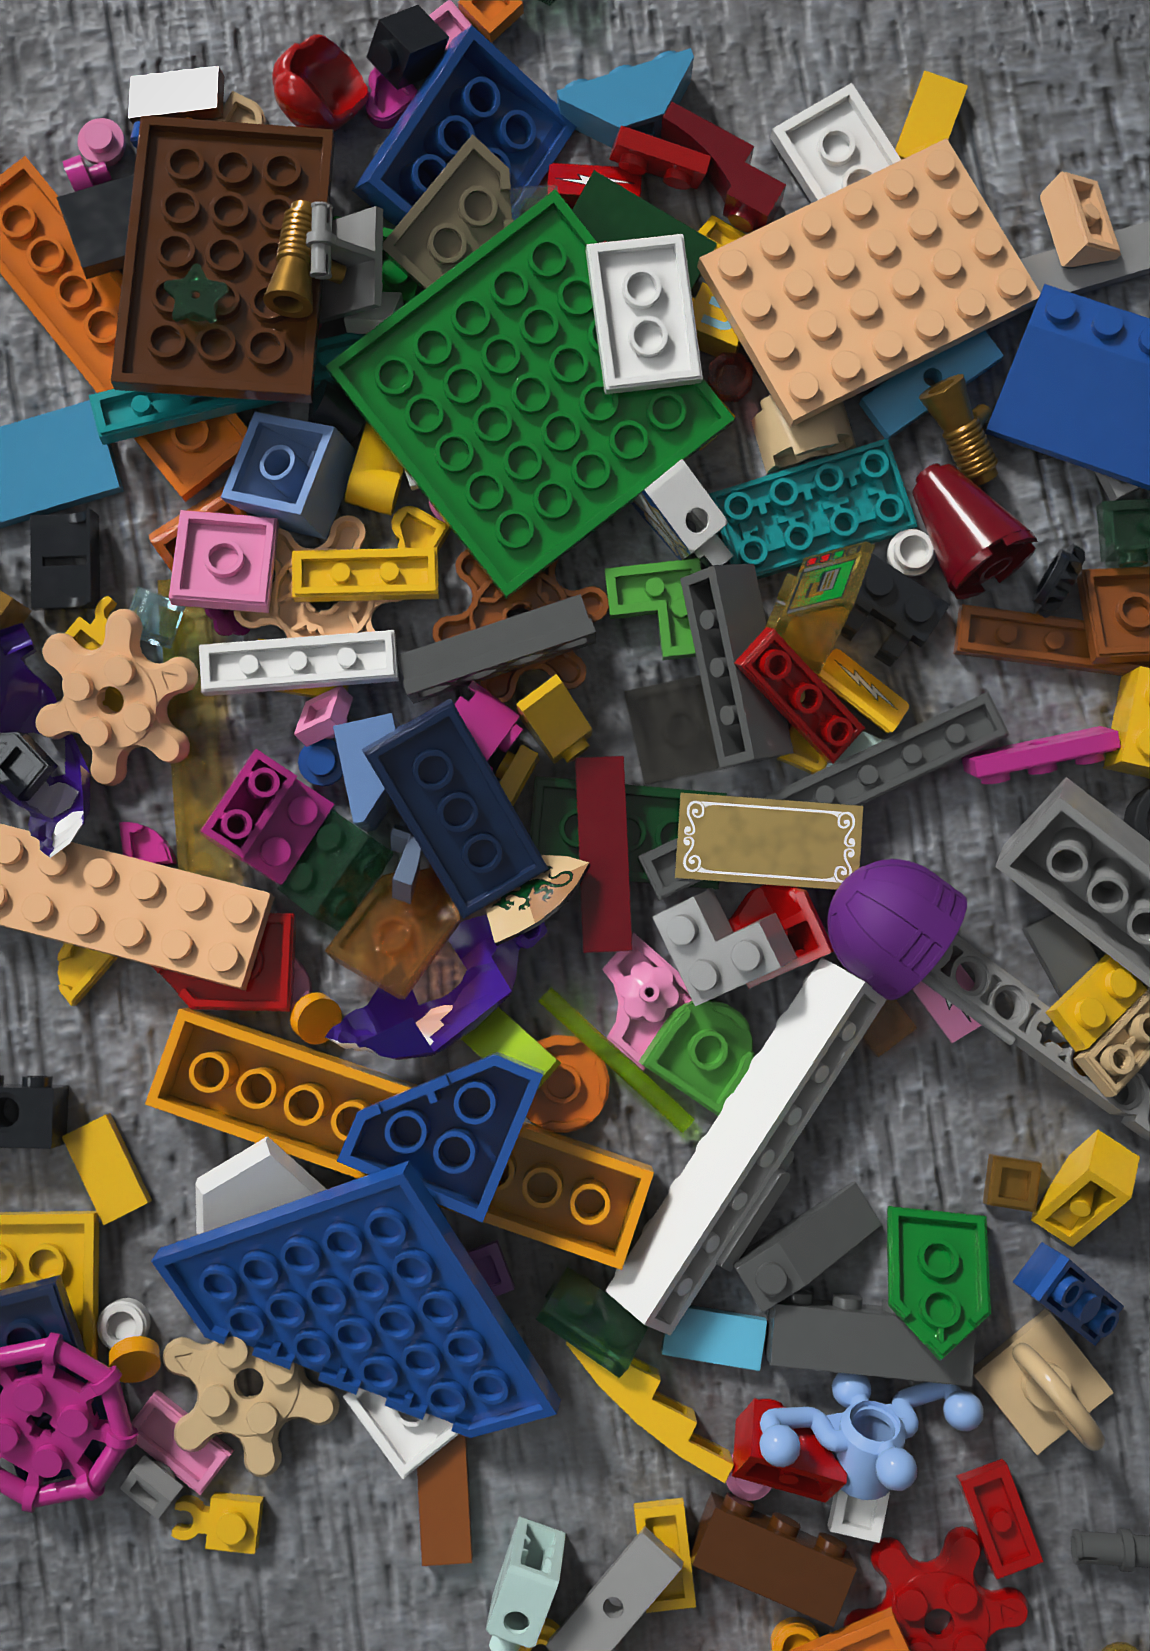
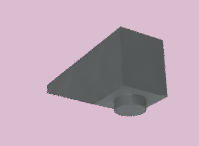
(806, 1246)

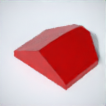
(796, 917)

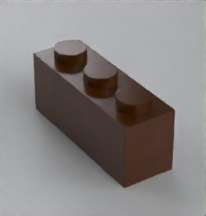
(773, 1557)

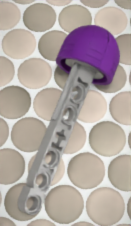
(901, 926)

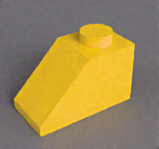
(555, 721)
(1087, 1188)

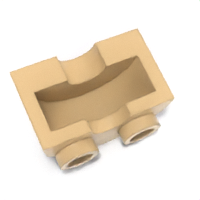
(788, 447)

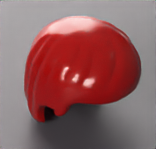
(318, 84)

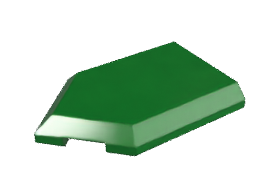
(938, 1274)

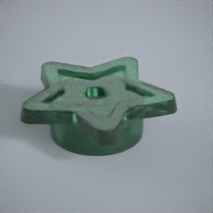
(195, 309)

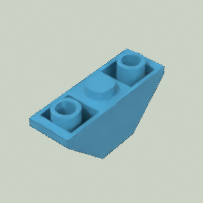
(627, 97)

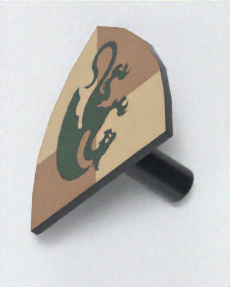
(536, 899)

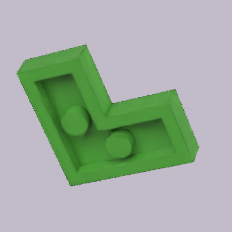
(655, 590)

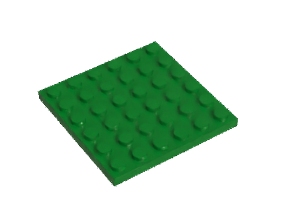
(502, 404)

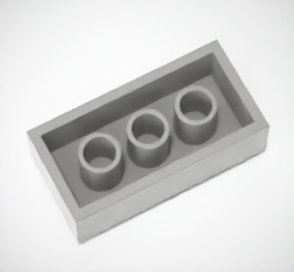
(1087, 872)

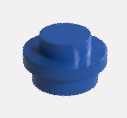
(321, 763)

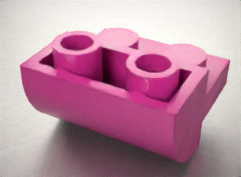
(266, 817)

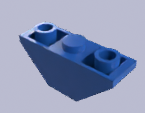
(1069, 1293)

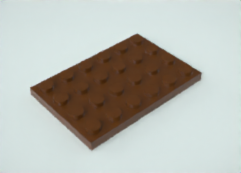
(219, 202)

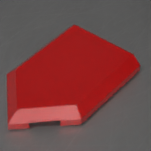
(269, 983)

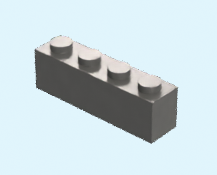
(724, 620)
(859, 1341)

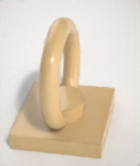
(1044, 1385)

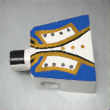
(680, 497)

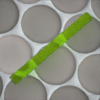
(616, 1060)

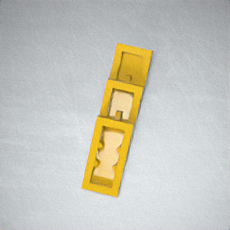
(659, 1414)

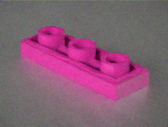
(1041, 754)

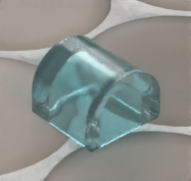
(157, 616)

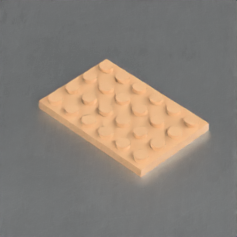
(868, 282)

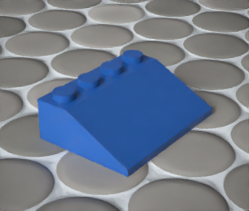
(465, 94)
(1081, 387)

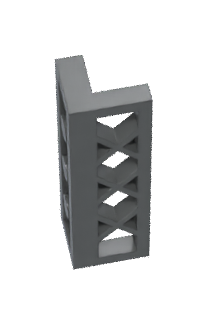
(496, 649)

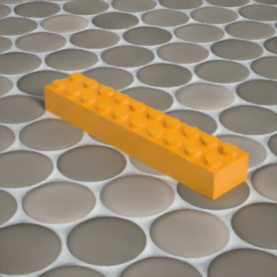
(307, 1103)

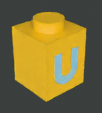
(712, 326)

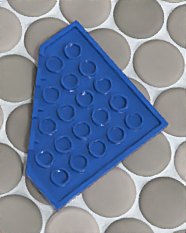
(370, 1298)

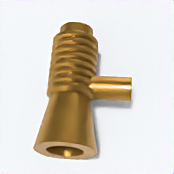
(291, 282)
(962, 428)

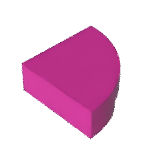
(145, 844)

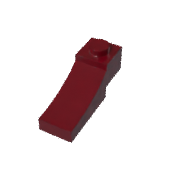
(748, 193)

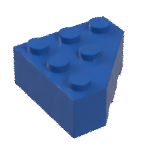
(450, 1130)

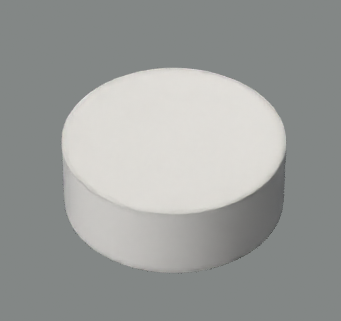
(123, 1320)

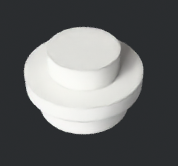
(911, 552)

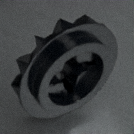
(1058, 580)

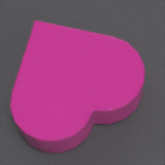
(385, 101)

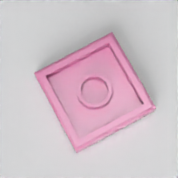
(224, 561)

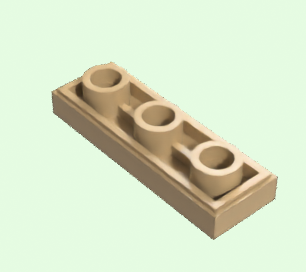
(1120, 1049)

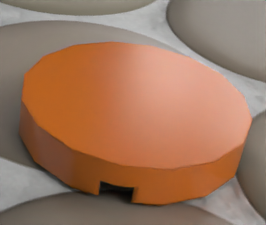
(574, 1090)

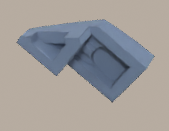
(408, 869)

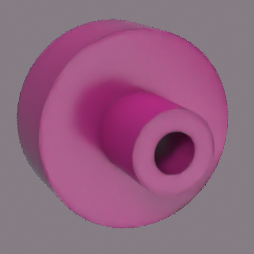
(83, 176)

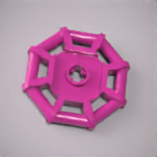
(74, 1426)

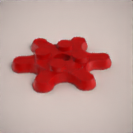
(945, 1584)

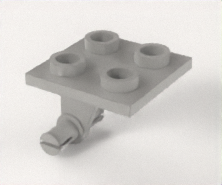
(357, 245)

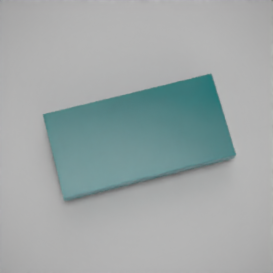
(815, 509)

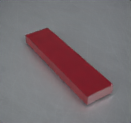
(605, 846)

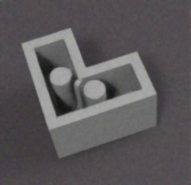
(712, 955)

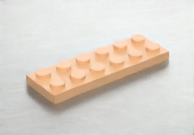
(132, 908)

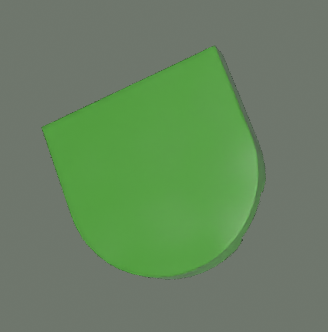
(702, 1052)

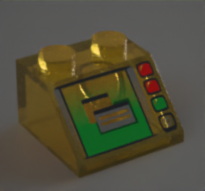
(819, 601)

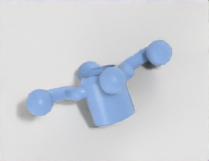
(868, 1434)

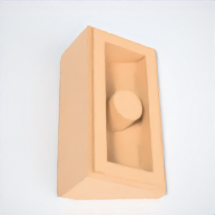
(1079, 221)

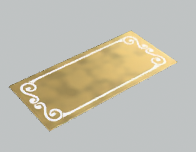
(767, 841)

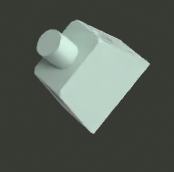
(525, 1586)

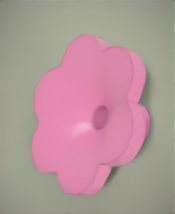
(633, 991)

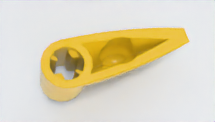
(374, 476)

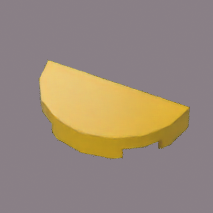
(80, 971)

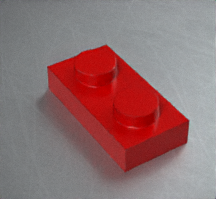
(645, 153)
(999, 1518)

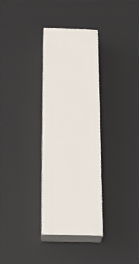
(298, 663)

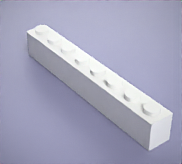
(745, 1146)

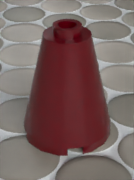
(969, 531)

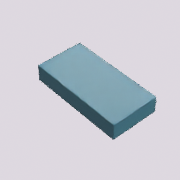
(718, 1338)

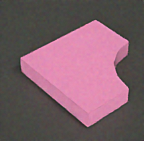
(635, 1034)

